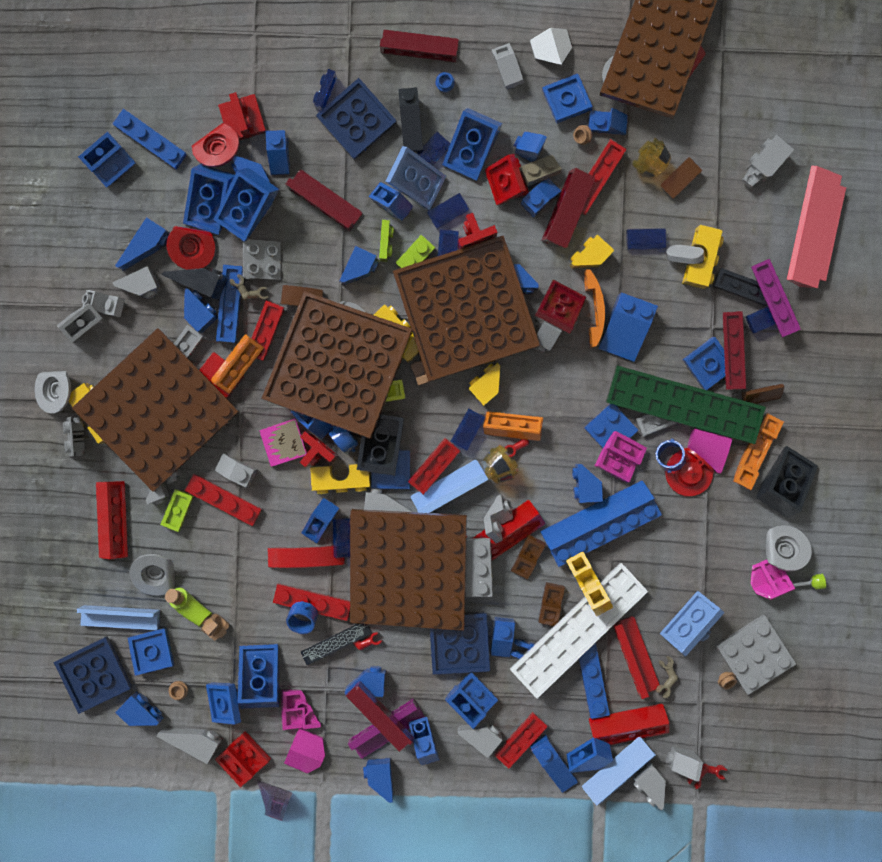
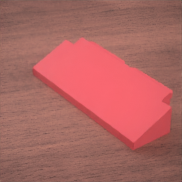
(817, 228)

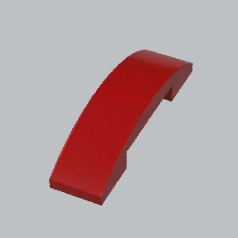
(303, 557)

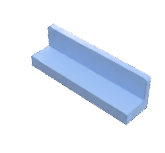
(449, 487)
(119, 617)
(619, 771)

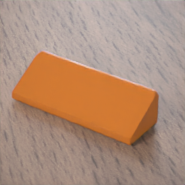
(237, 363)
(513, 425)

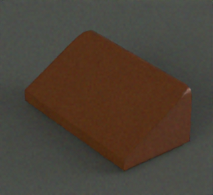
(763, 394)

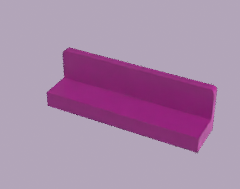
(775, 298)
(372, 739)

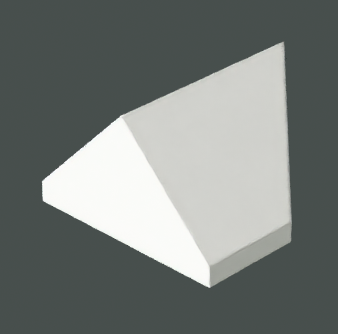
(551, 45)

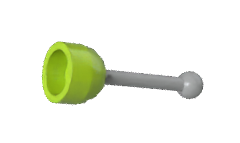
(817, 581)

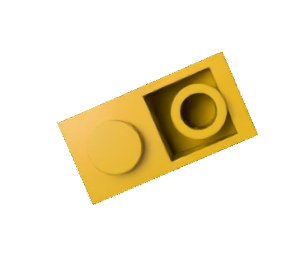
(593, 255)
(487, 386)

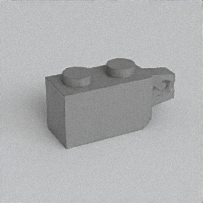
(767, 162)

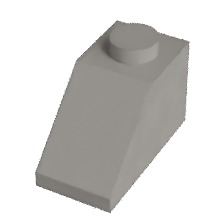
(140, 283)
(79, 322)
(547, 336)
(236, 470)
(482, 737)
(685, 762)

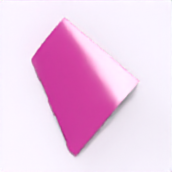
(710, 447)
(296, 711)

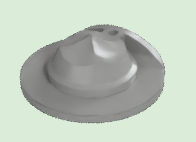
(52, 391)
(787, 548)
(153, 574)

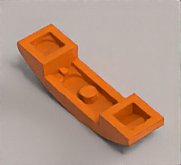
(592, 284)
(755, 453)

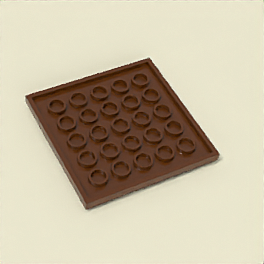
(466, 308)
(337, 364)
(155, 409)
(408, 569)

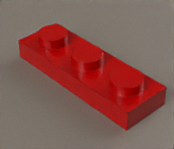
(267, 327)
(434, 466)
(520, 740)

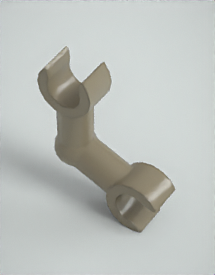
(243, 291)
(671, 680)

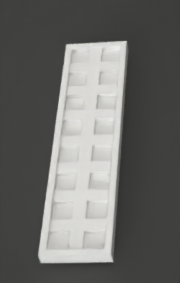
(576, 633)

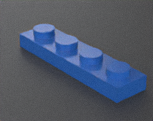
(149, 139)
(229, 306)
(593, 683)

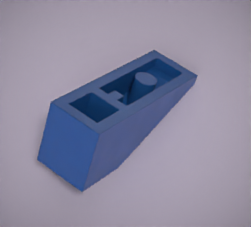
(146, 241)
(553, 763)

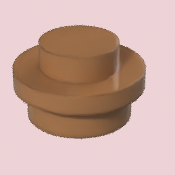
(582, 134)
(727, 680)
(178, 690)

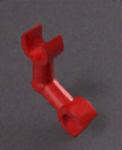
(517, 446)
(367, 642)
(708, 769)

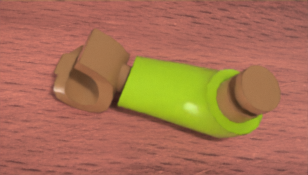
(195, 612)

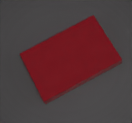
(561, 306)

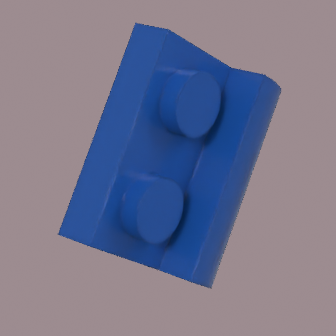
(107, 159)
(471, 700)

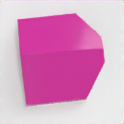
(770, 581)
(306, 751)

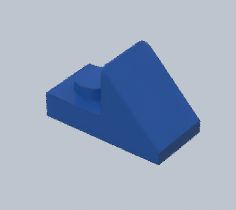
(608, 122)

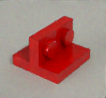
(243, 115)
(506, 180)
(473, 233)
(318, 447)

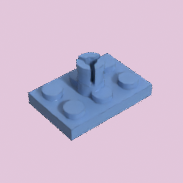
(415, 178)
(692, 623)

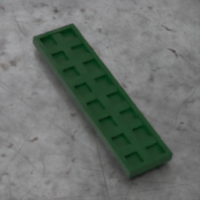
(685, 404)

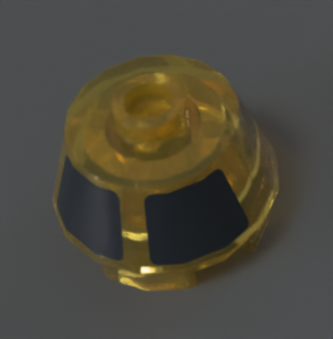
(652, 159)
(499, 465)

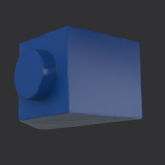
(529, 145)
(278, 152)
(540, 197)
(391, 201)
(359, 266)
(315, 426)
(320, 520)
(502, 637)
(373, 679)
(589, 756)
(380, 777)

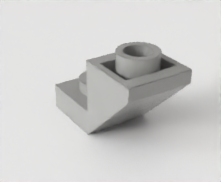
(507, 66)
(104, 303)
(158, 496)
(498, 514)

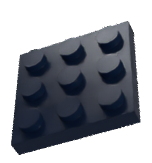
(356, 118)
(461, 650)
(92, 675)

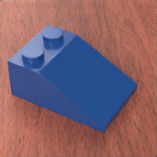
(472, 143)
(205, 196)
(245, 203)
(627, 326)
(258, 676)

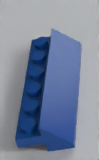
(601, 522)

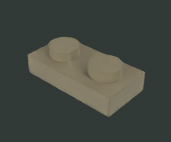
(540, 170)

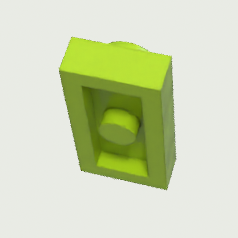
(386, 233)
(416, 252)
(177, 510)

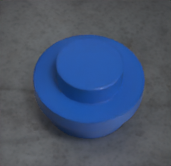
(445, 82)

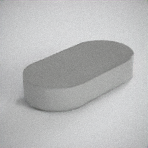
(685, 254)

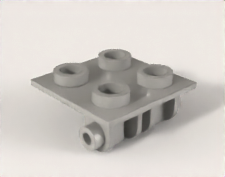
(261, 259)
(69, 446)

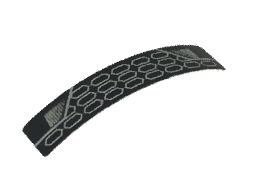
(335, 642)

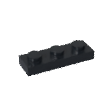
(739, 286)

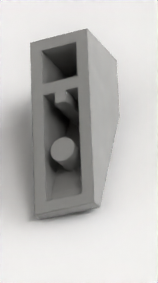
(381, 501)
(195, 742)

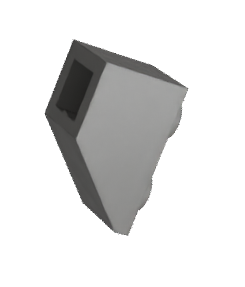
(652, 783)

